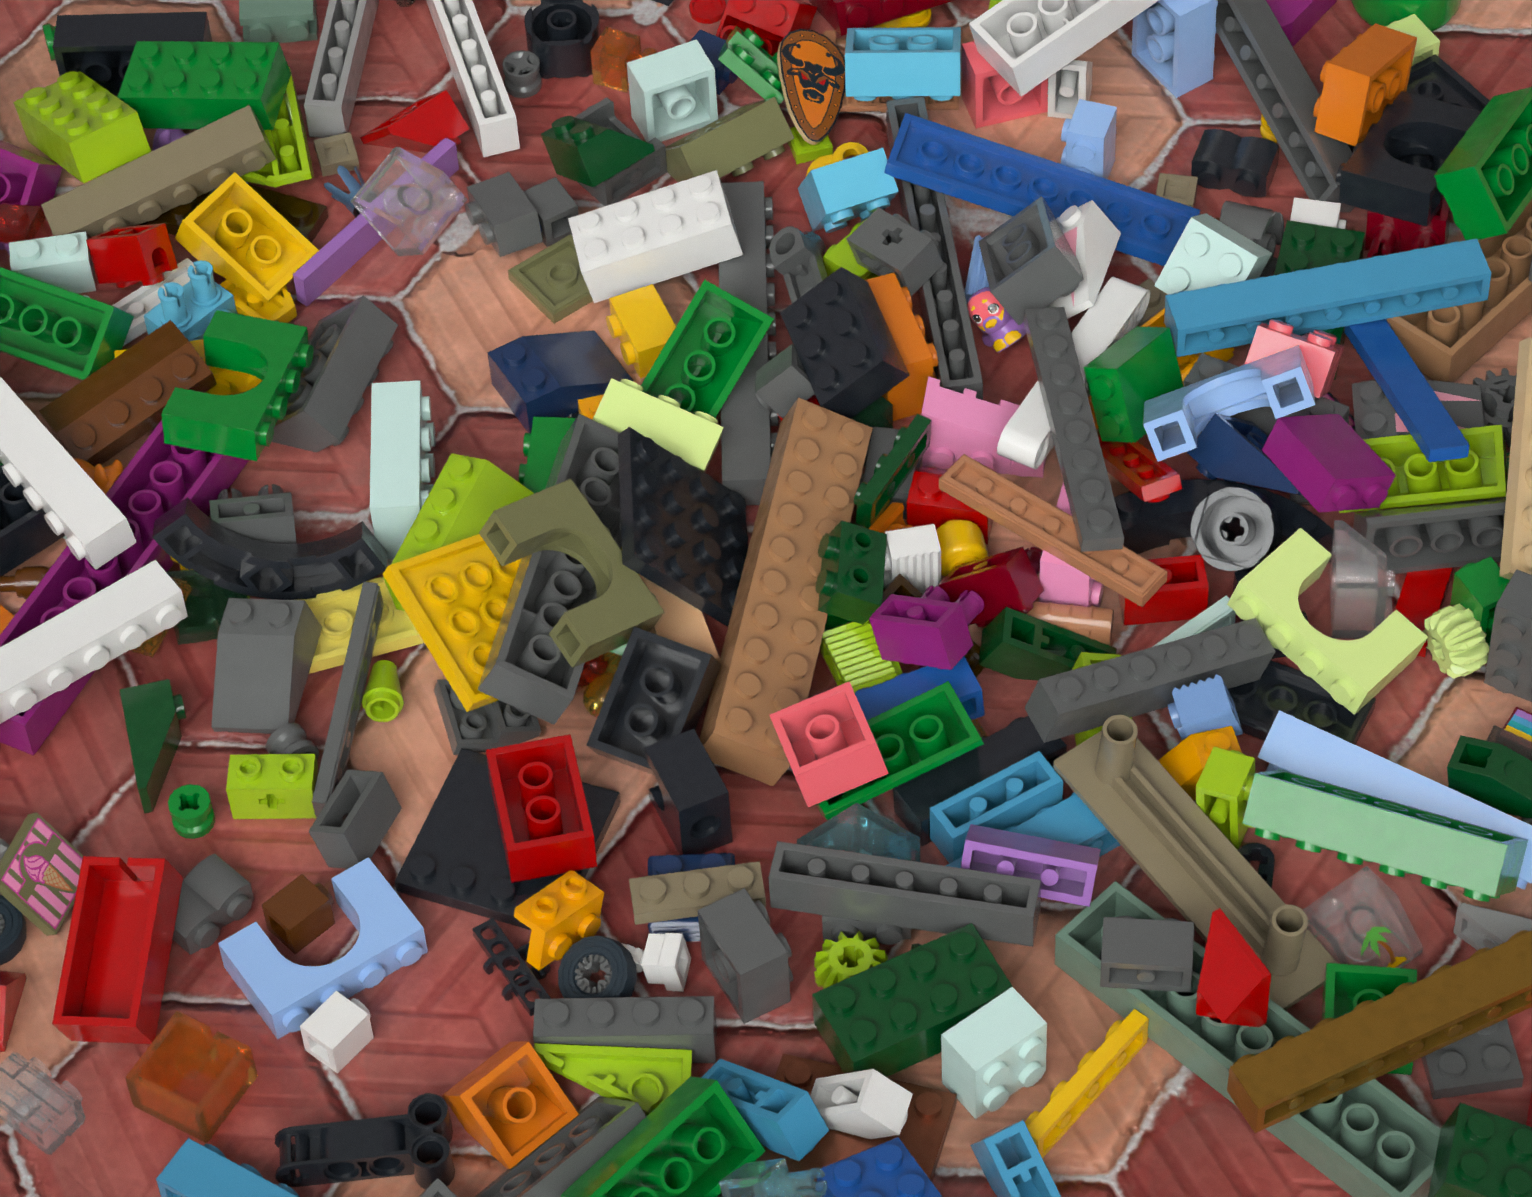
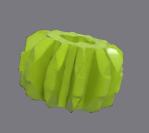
(846, 958)

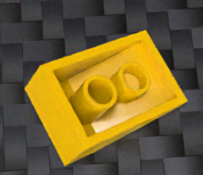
(245, 239)

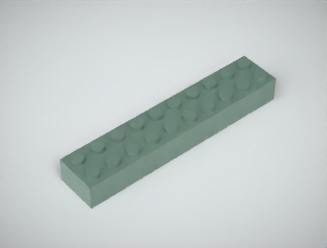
(1359, 1139)

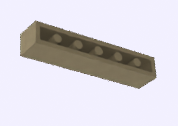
(163, 177)

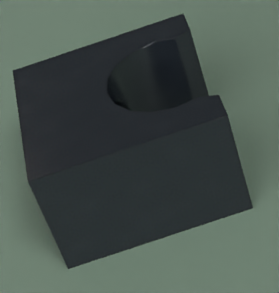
(689, 794)

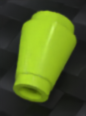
(383, 692)

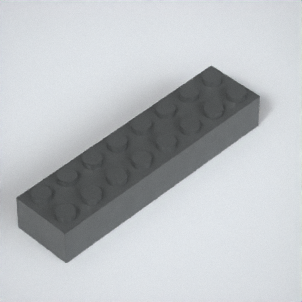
(524, 660)

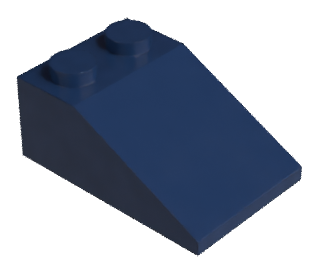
(552, 372)
(1233, 452)

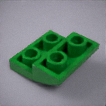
(752, 63)

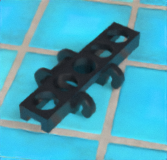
(512, 957)

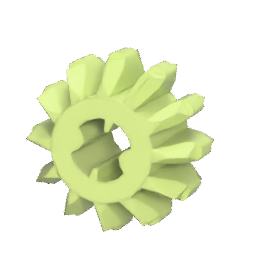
(1456, 641)

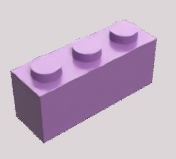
(1064, 868)

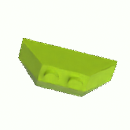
(288, 144)

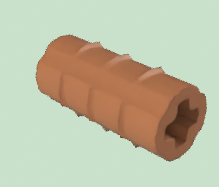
(1083, 620)

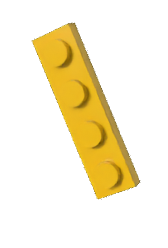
(1092, 1077)

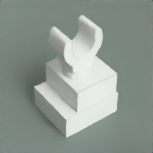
(663, 960)

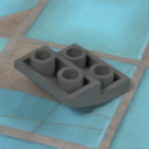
(483, 727)

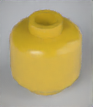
(960, 543)

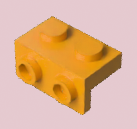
(560, 917)

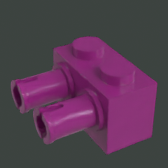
(926, 628)

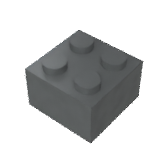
(745, 954)

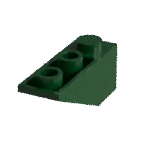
(1492, 775)

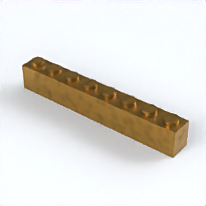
(1383, 1034)

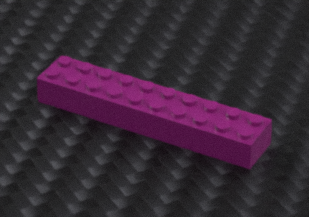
(145, 490)

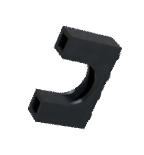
(1394, 188)

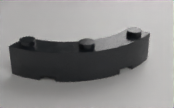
(1156, 523)
(265, 567)

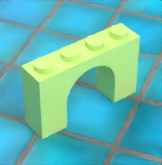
(1345, 668)

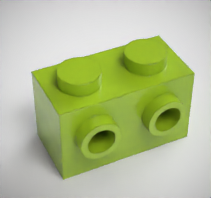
(1225, 790)

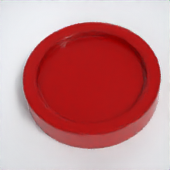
(707, 10)

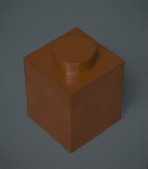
(299, 913)

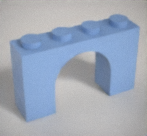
(1182, 414)
(292, 992)

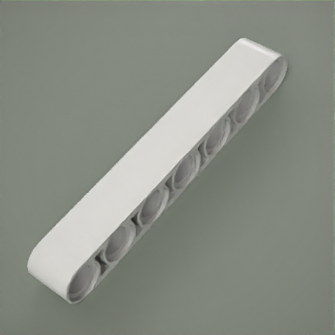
(1114, 314)

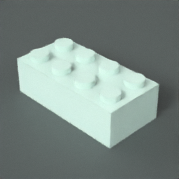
(399, 459)

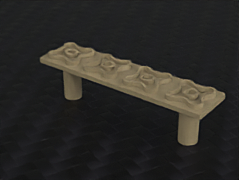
(1190, 855)

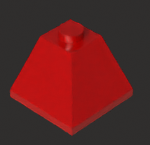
(420, 125)

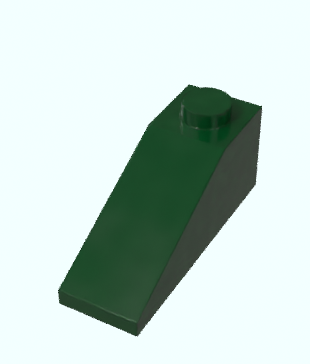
(1031, 647)
(153, 734)

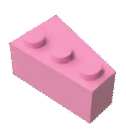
(968, 427)

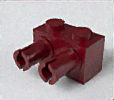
(1392, 235)
(1000, 581)

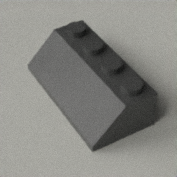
(342, 366)
(1436, 533)
(569, 1151)

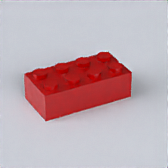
(118, 950)

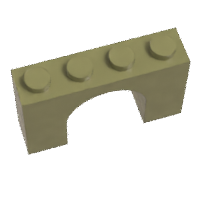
(566, 523)

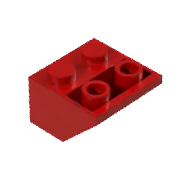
(767, 18)

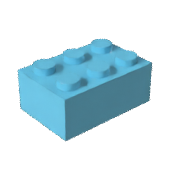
(903, 63)

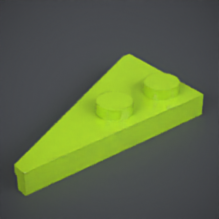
(621, 1072)

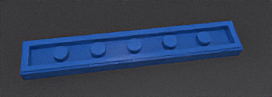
(1408, 391)

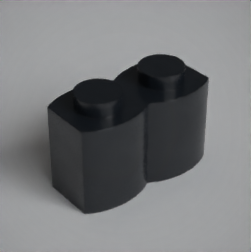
(1235, 162)

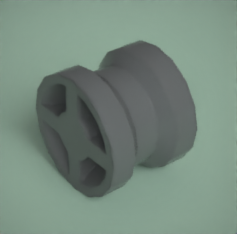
(522, 74)
(290, 740)

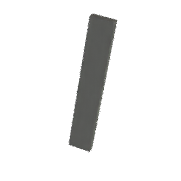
(349, 694)

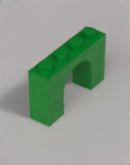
(244, 421)

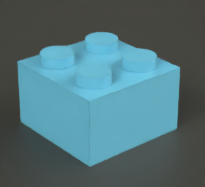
(847, 190)

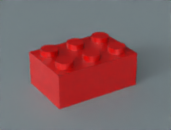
(541, 808)

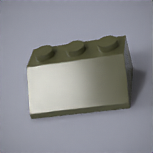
(730, 142)

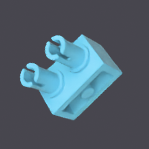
(191, 305)

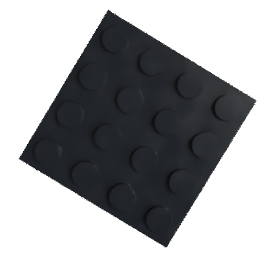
(680, 526)

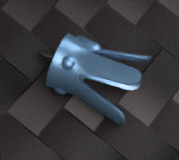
(352, 185)

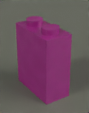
(1328, 462)

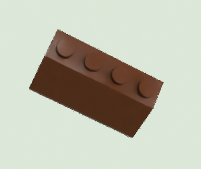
(126, 395)

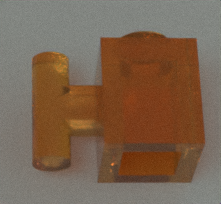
(611, 57)

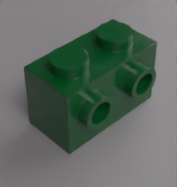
(851, 572)

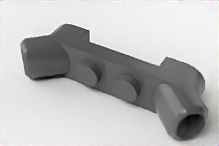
(798, 259)

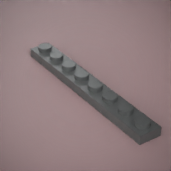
(1073, 430)

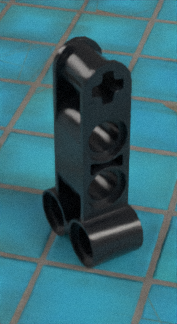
(370, 1148)

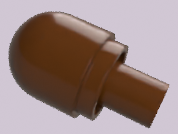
(23, 581)

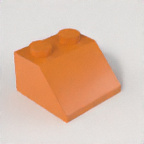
(510, 1103)

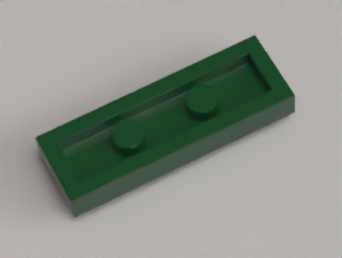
(892, 470)

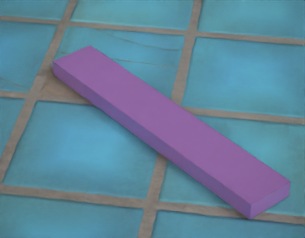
(356, 239)

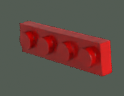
(1139, 470)

